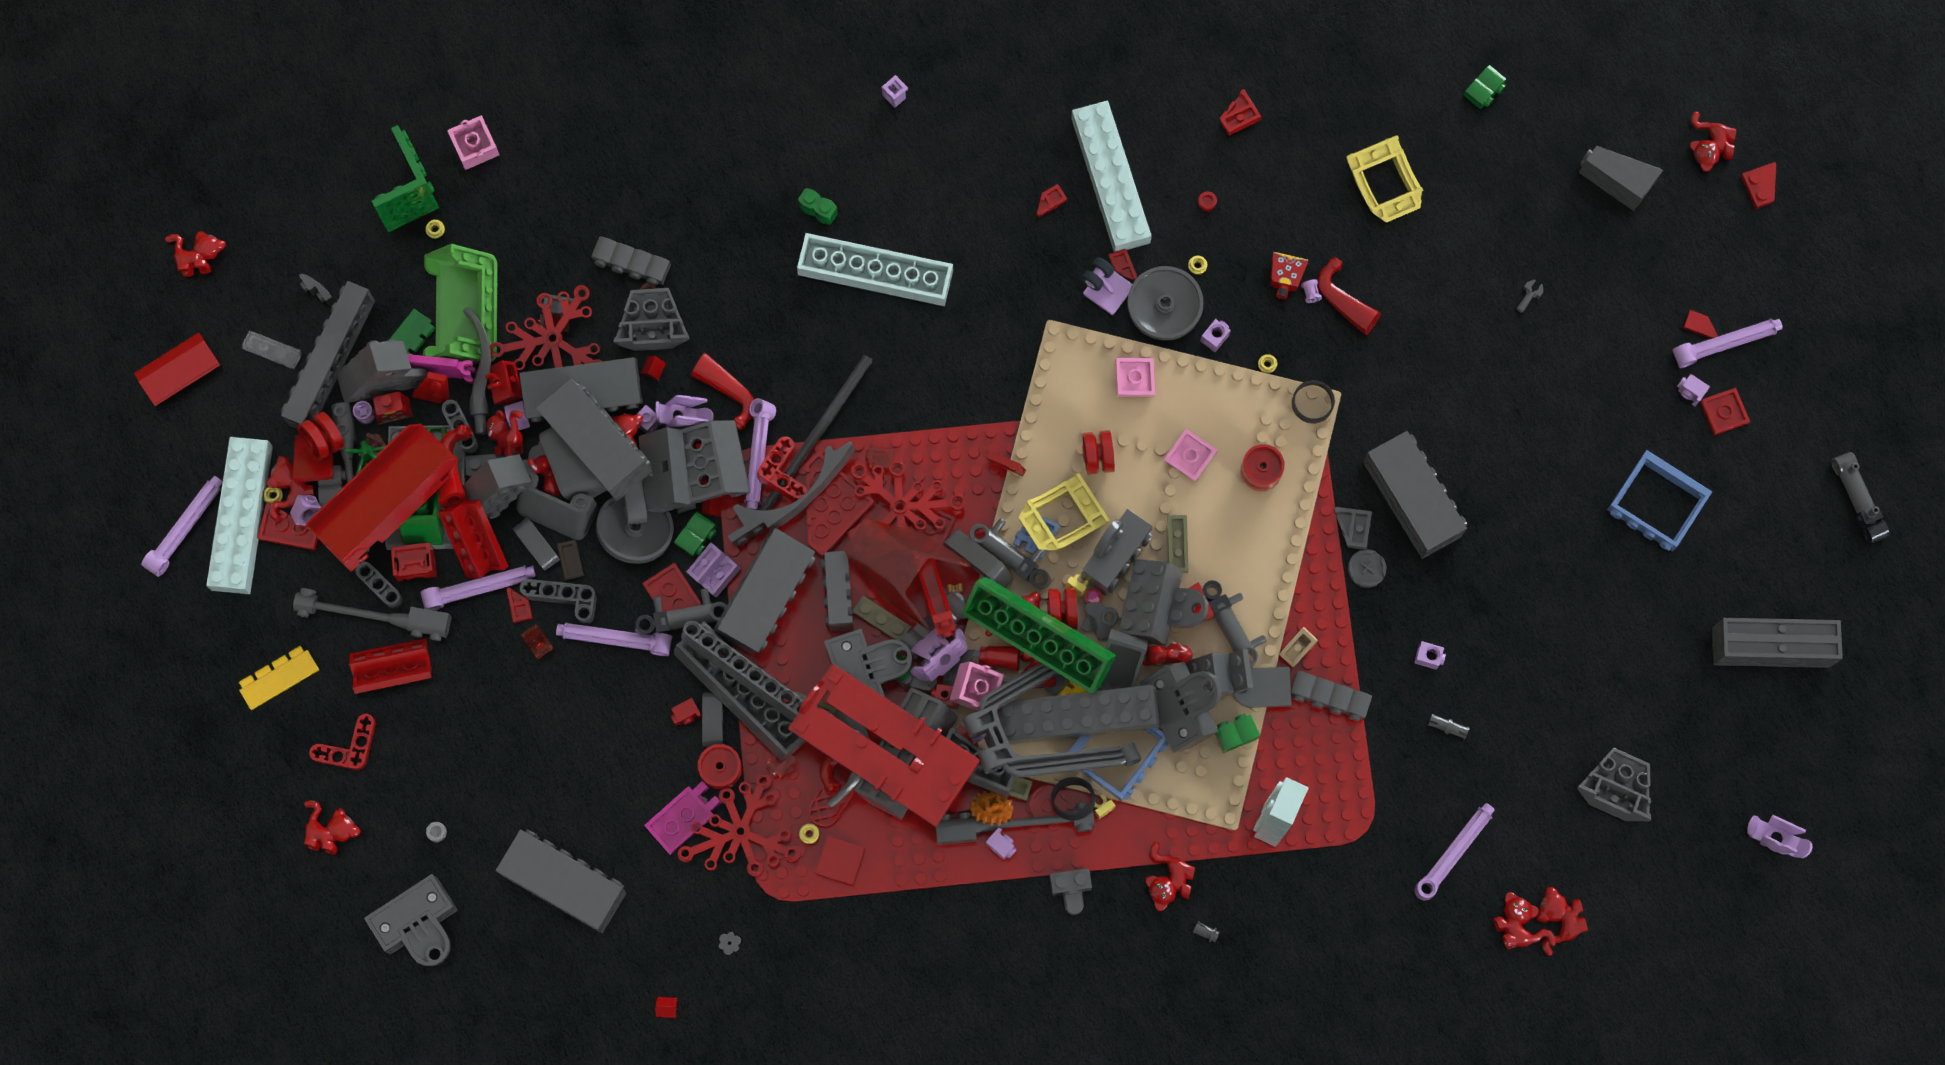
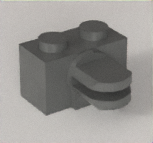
(1071, 886)

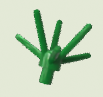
(366, 452)

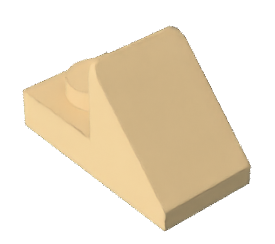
(1298, 647)

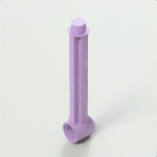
(1688, 354)
(762, 413)
(157, 560)
(435, 598)
(657, 643)
(1454, 851)

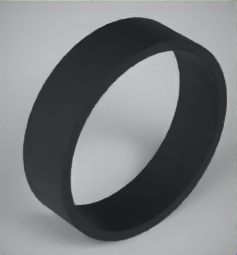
(1315, 383)
(1077, 815)

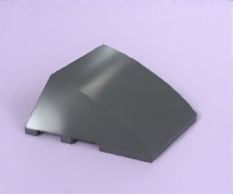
(650, 321)
(1619, 787)

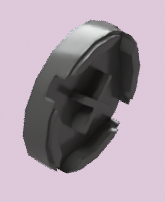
(1367, 568)

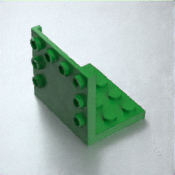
(407, 201)

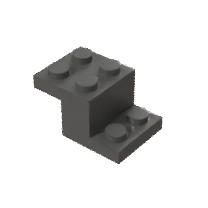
(1230, 669)

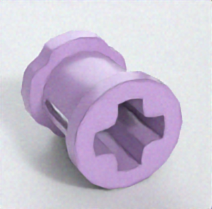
(1311, 291)

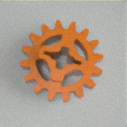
(991, 808)

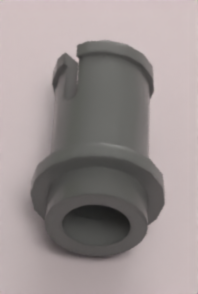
(1206, 932)

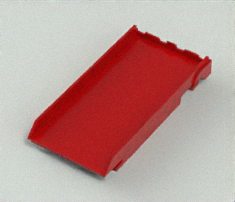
(383, 494)

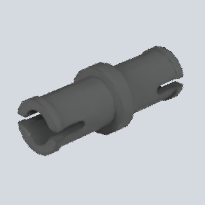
(1448, 726)

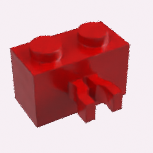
(504, 383)

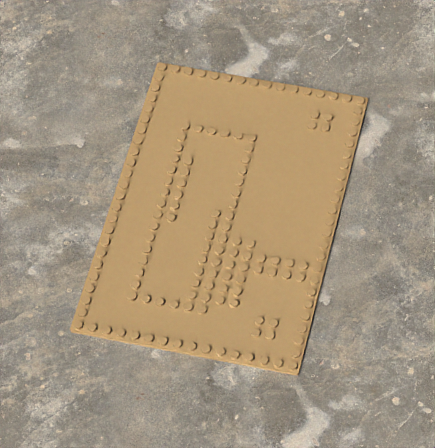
(1235, 534)

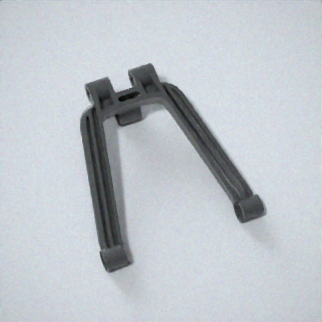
(1000, 752)

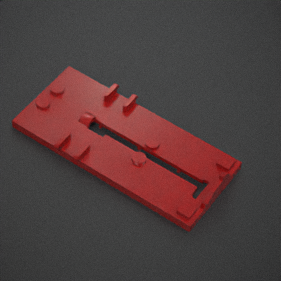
(924, 786)

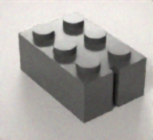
(1129, 658)

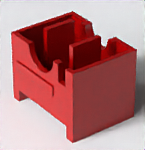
(411, 561)

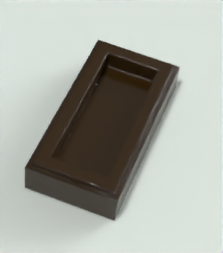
(570, 560)

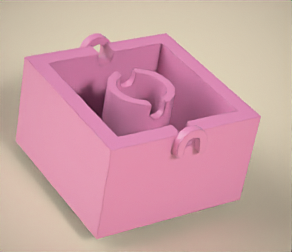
(473, 142)
(973, 684)

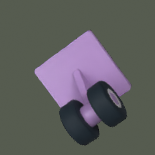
(1106, 286)

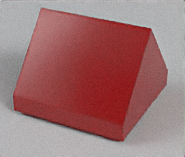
(653, 367)
(712, 507)
(666, 1007)

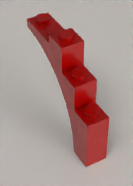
(936, 599)

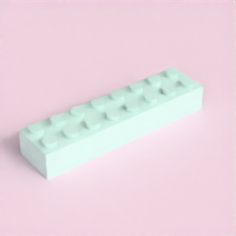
(1111, 176)
(875, 269)
(239, 515)
(1280, 811)

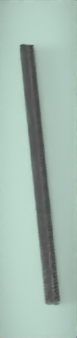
(816, 432)

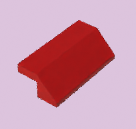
(176, 369)
(472, 538)
(390, 665)

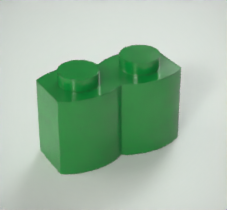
(1485, 87)
(814, 205)
(695, 535)
(1237, 733)

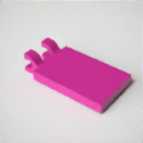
(445, 366)
(674, 821)

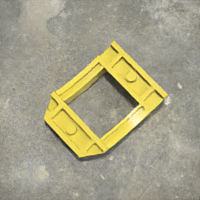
(1374, 155)
(1084, 501)

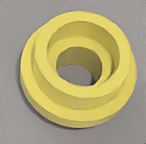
(432, 224)
(1197, 259)
(1267, 358)
(268, 491)
(809, 827)

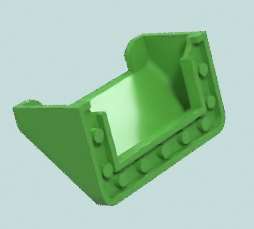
(463, 281)

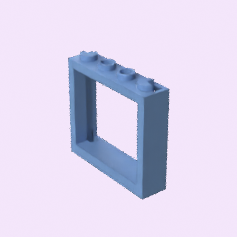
(1672, 475)
(1137, 776)

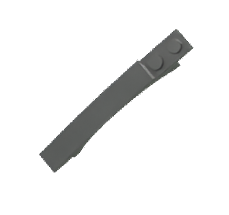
(757, 520)

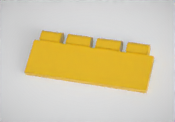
(274, 682)

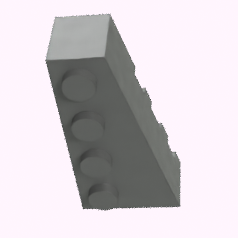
(838, 591)
(997, 782)

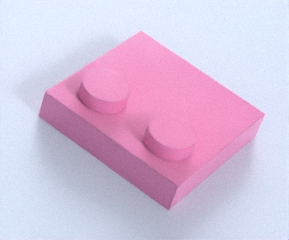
(1135, 377)
(1190, 455)

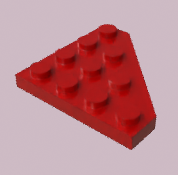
(833, 509)

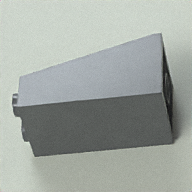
(1619, 175)

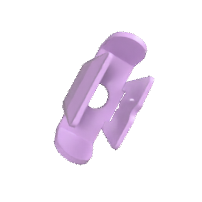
(689, 416)
(940, 660)
(1790, 844)

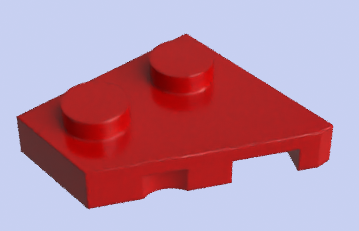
(1240, 114)
(1761, 184)
(433, 388)

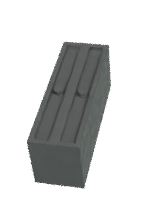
(609, 382)
(595, 438)
(1415, 494)
(764, 592)
(1777, 642)
(937, 716)
(561, 880)

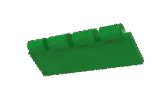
(412, 330)

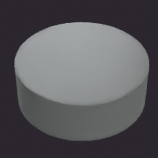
(436, 831)

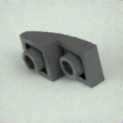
(315, 287)

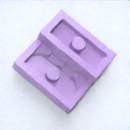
(713, 570)

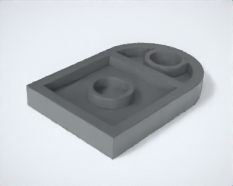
(1269, 688)

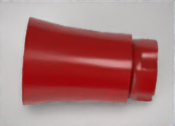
(1000, 657)

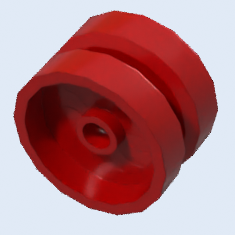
(320, 436)
(1098, 452)
(1272, 464)
(1063, 609)
(725, 777)

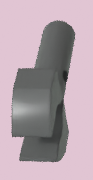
(1529, 295)

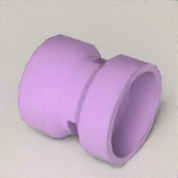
(360, 410)

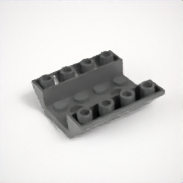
(718, 458)

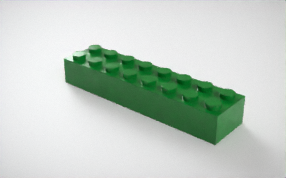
(1038, 634)

